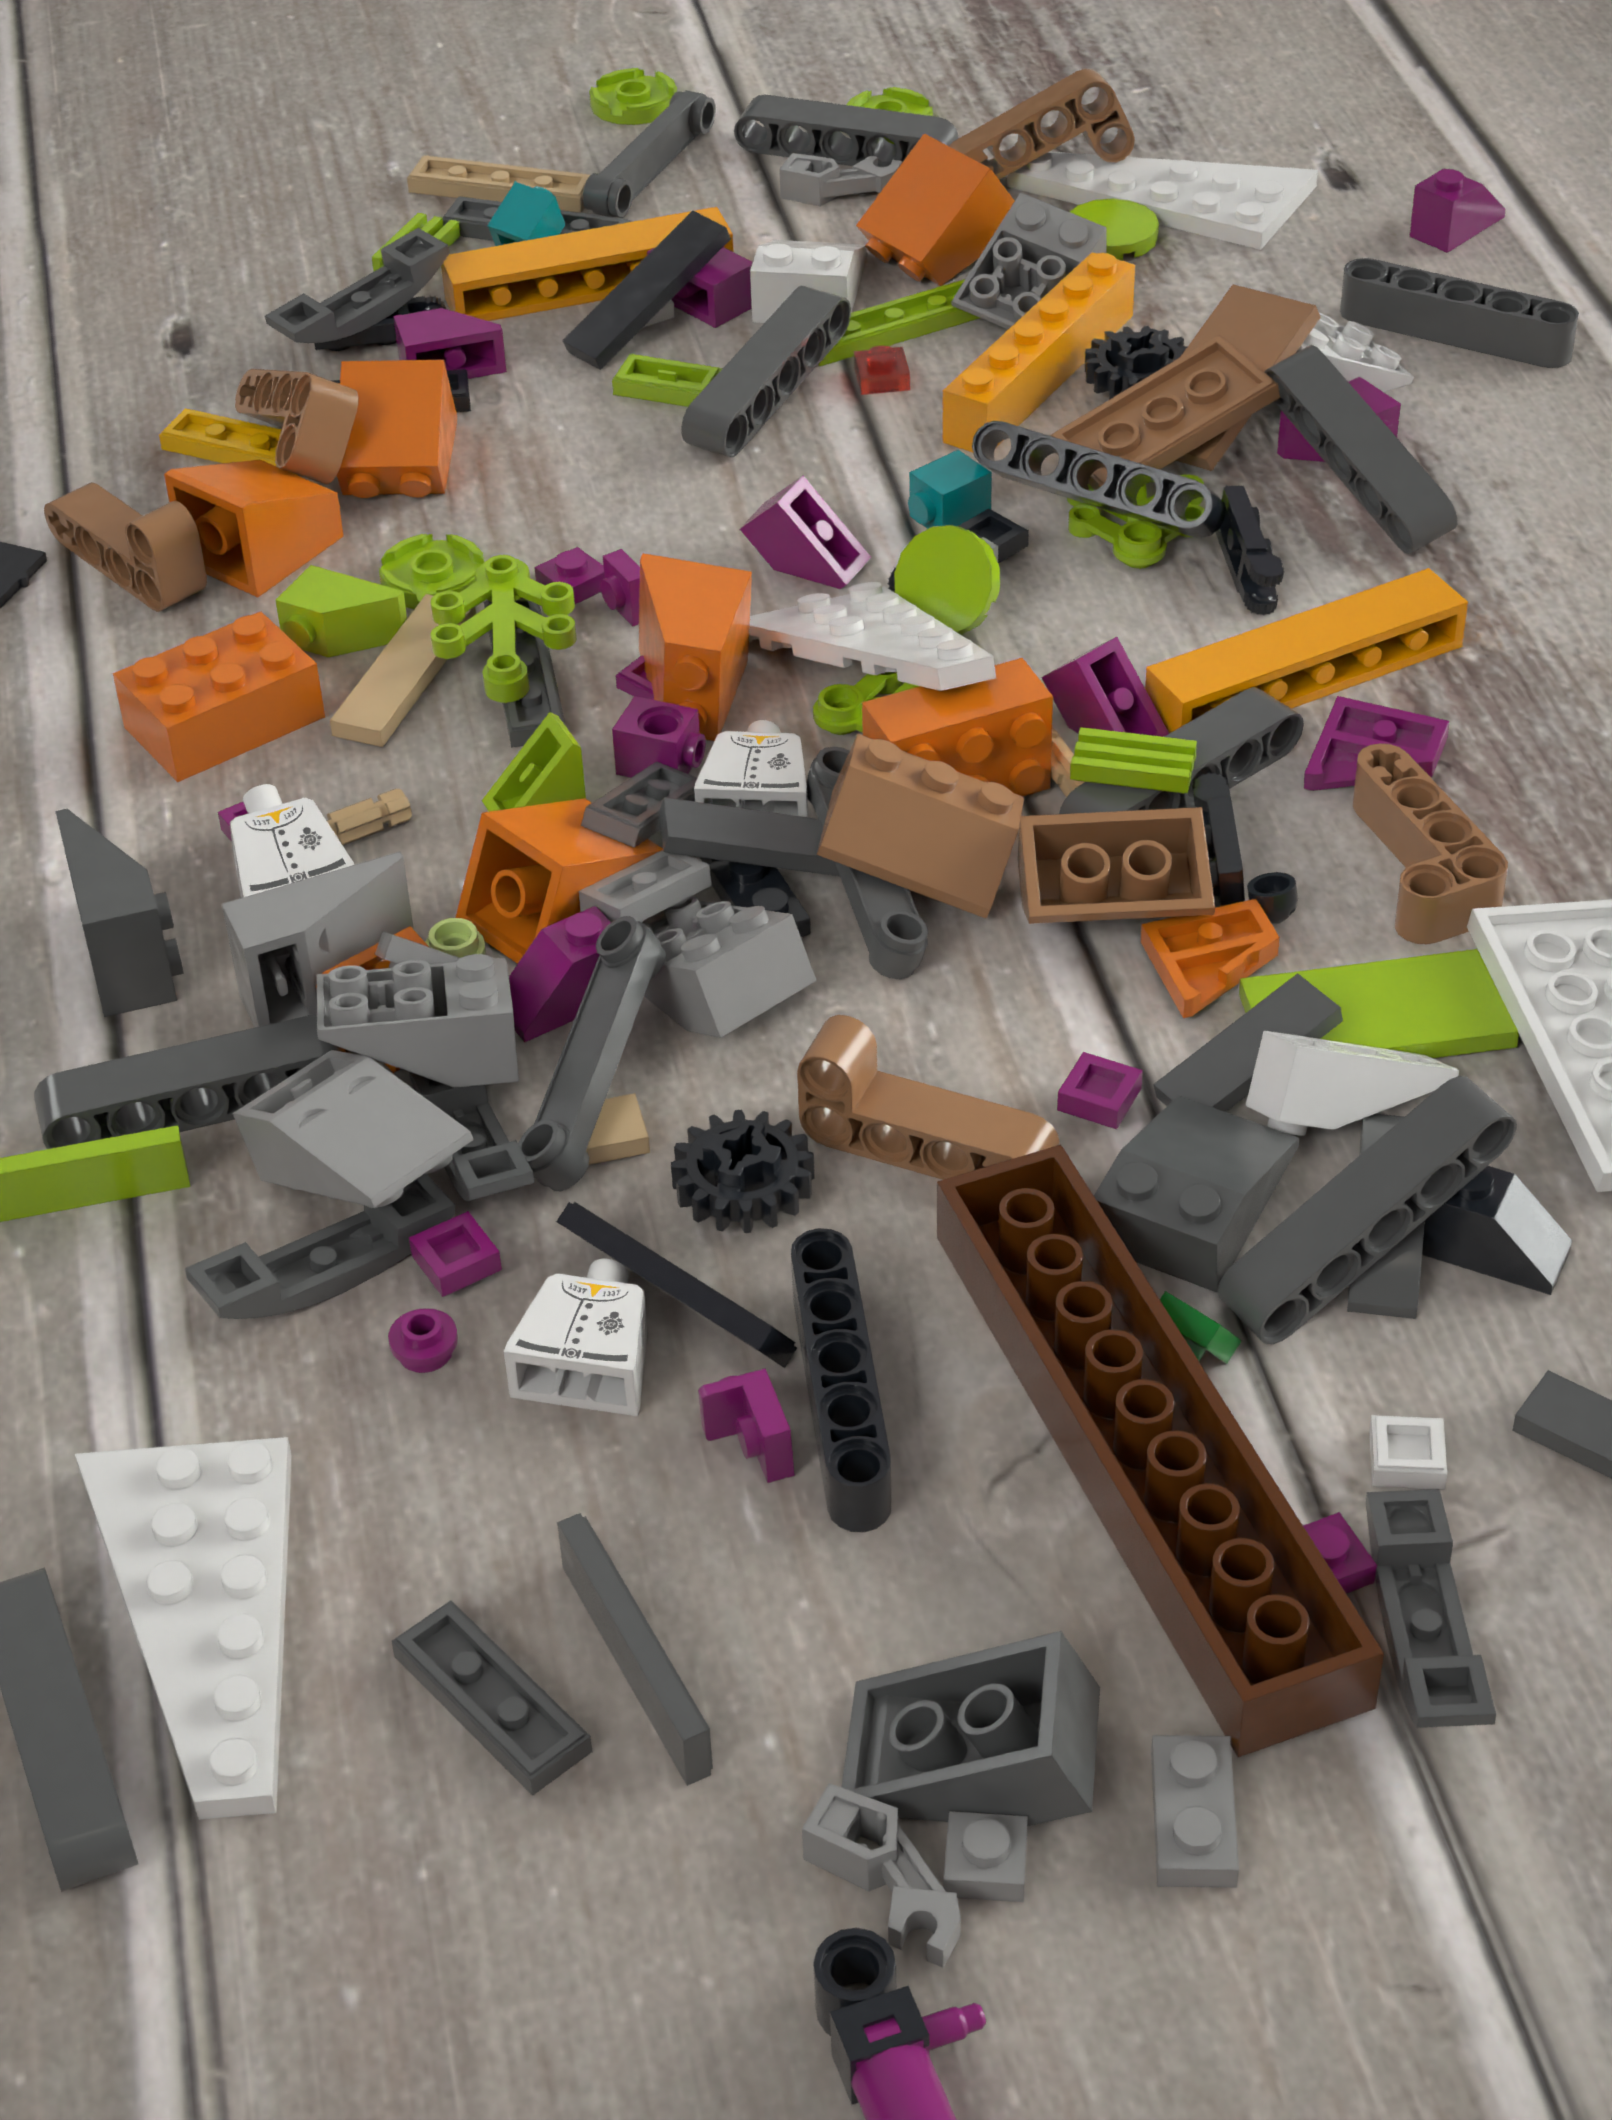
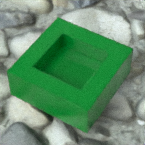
(1200, 1331)

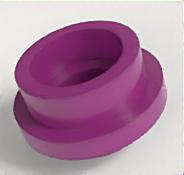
(423, 1339)

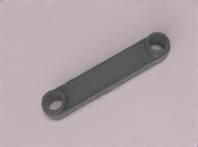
(649, 154)
(882, 909)
(585, 1070)

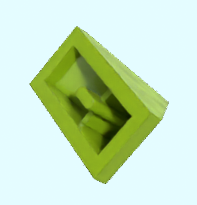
(542, 771)

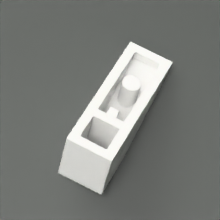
(1334, 1082)

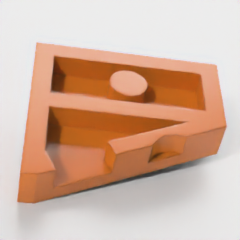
(1209, 953)

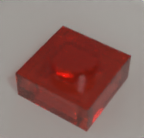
(881, 370)

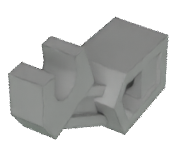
(820, 180)
(916, 1893)

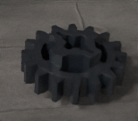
(1129, 358)
(742, 1171)

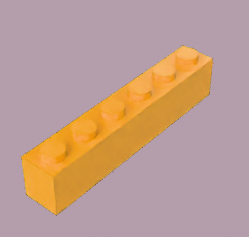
(555, 268)
(1039, 349)
(1315, 649)

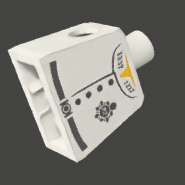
(755, 771)
(282, 842)
(582, 1342)

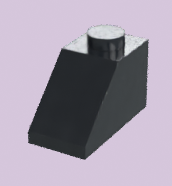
(1498, 1232)

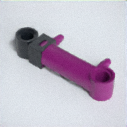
(879, 2032)

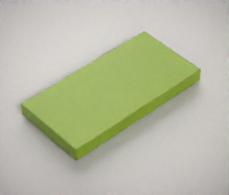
(1408, 1004)

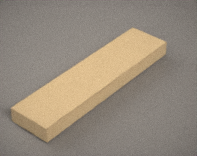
(492, 181)
(392, 681)

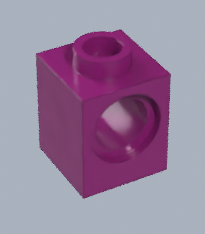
(657, 733)

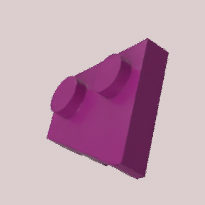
(1360, 724)

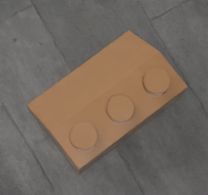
(921, 825)
(1114, 865)

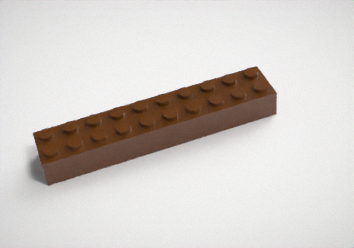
(1158, 1454)

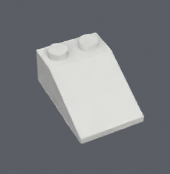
(786, 265)

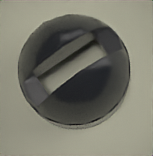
(1275, 894)

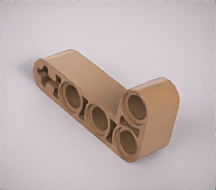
(1072, 120)
(312, 414)
(146, 555)
(1444, 853)
(903, 1120)

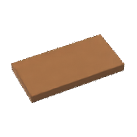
(1262, 329)
(1175, 408)

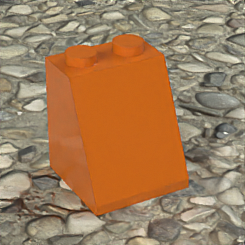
(935, 212)
(400, 428)
(255, 520)
(694, 634)
(531, 870)

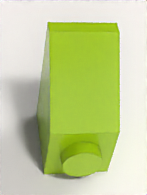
(339, 612)

